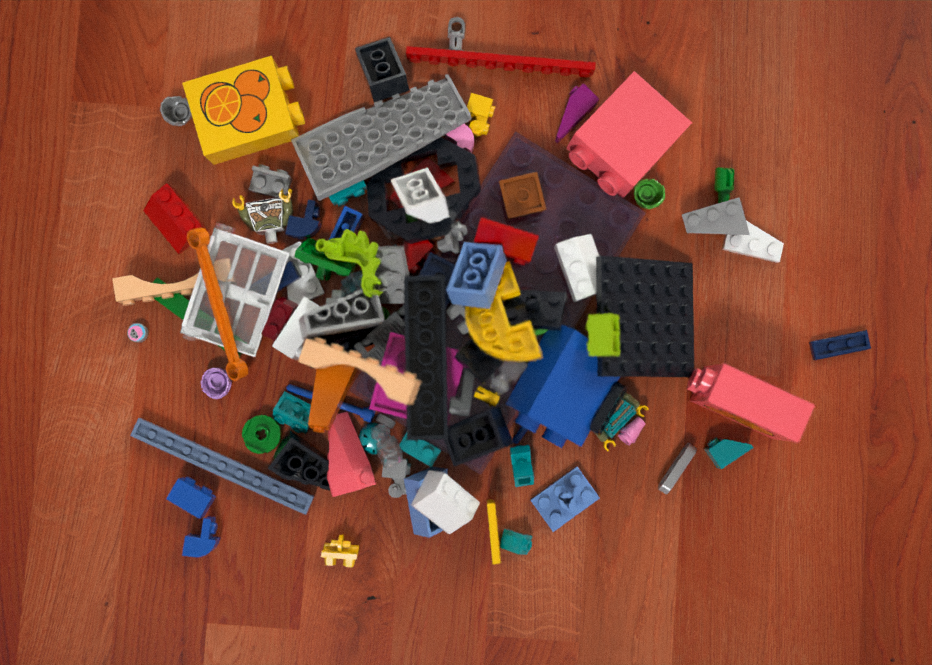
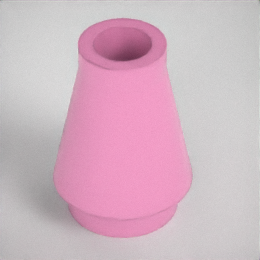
(631, 431)

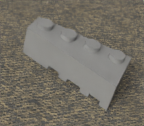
(342, 316)

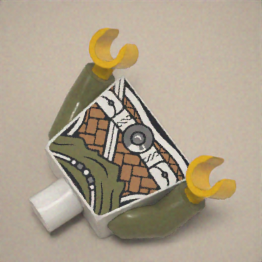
(266, 215)

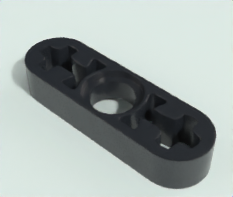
(608, 408)

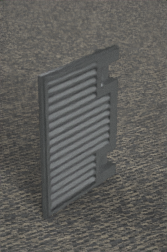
(380, 336)

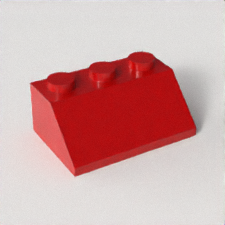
(172, 217)
(515, 242)

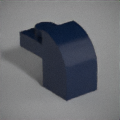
(305, 227)

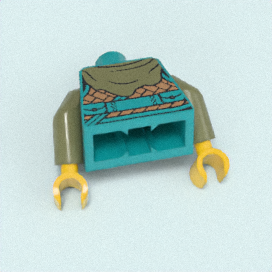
(625, 411)

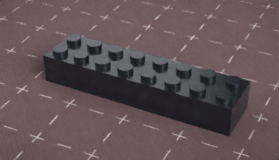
(426, 356)

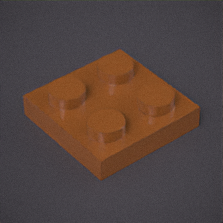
(522, 195)

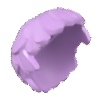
(216, 383)

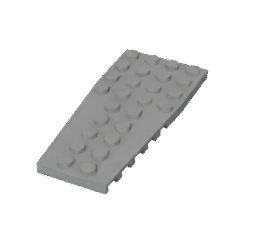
(377, 137)

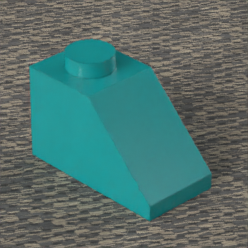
(725, 451)

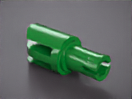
(724, 183)

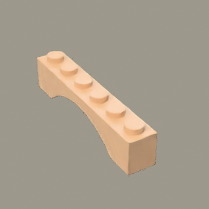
(131, 289)
(395, 384)

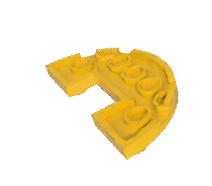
(492, 330)

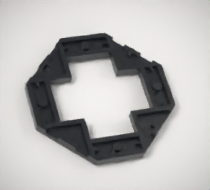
(397, 220)

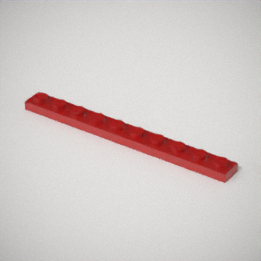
(493, 61)

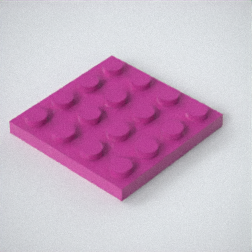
(395, 356)

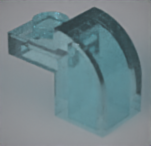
(352, 283)

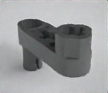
(462, 404)

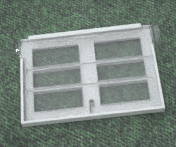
(248, 282)

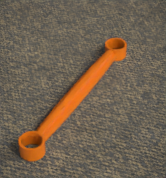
(236, 367)

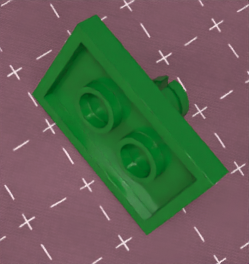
(309, 254)

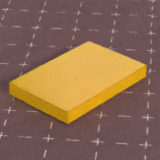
(495, 552)

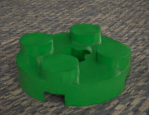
(256, 424)

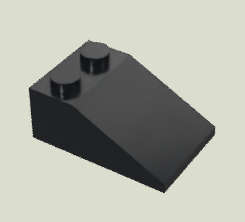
(382, 69)
(477, 436)

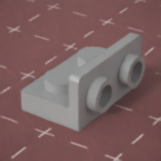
(269, 182)

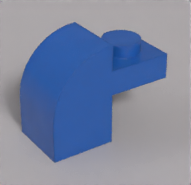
(201, 545)

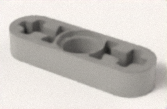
(677, 468)

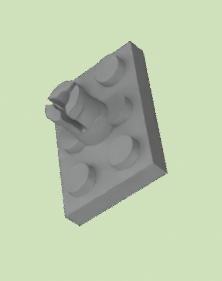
(391, 274)

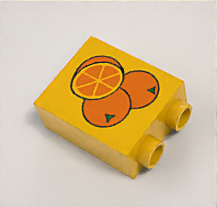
(243, 109)

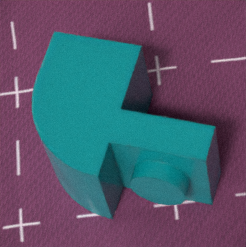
(522, 465)

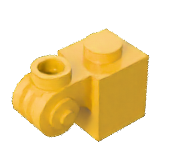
(480, 109)

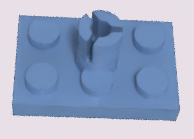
(565, 498)

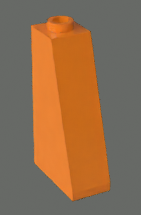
(328, 395)

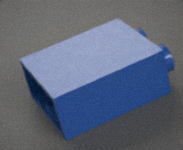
(561, 389)

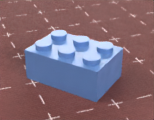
(476, 275)

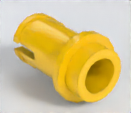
(488, 396)

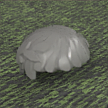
(176, 110)

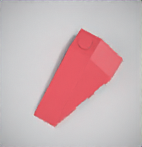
(347, 459)

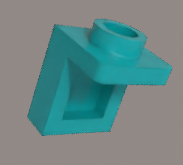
(516, 542)

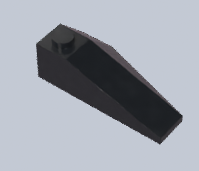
(300, 462)

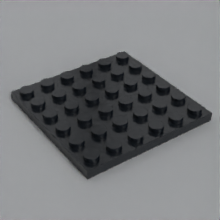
(653, 314)

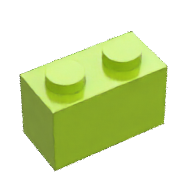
(603, 335)

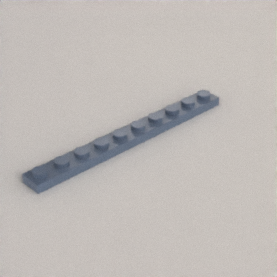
(222, 466)

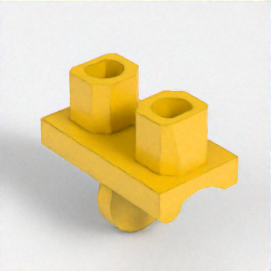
(340, 550)

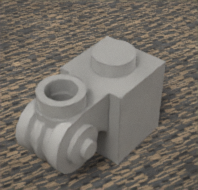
(397, 473)

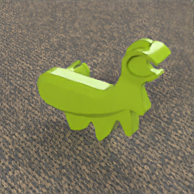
(355, 250)

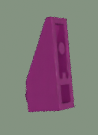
(580, 103)

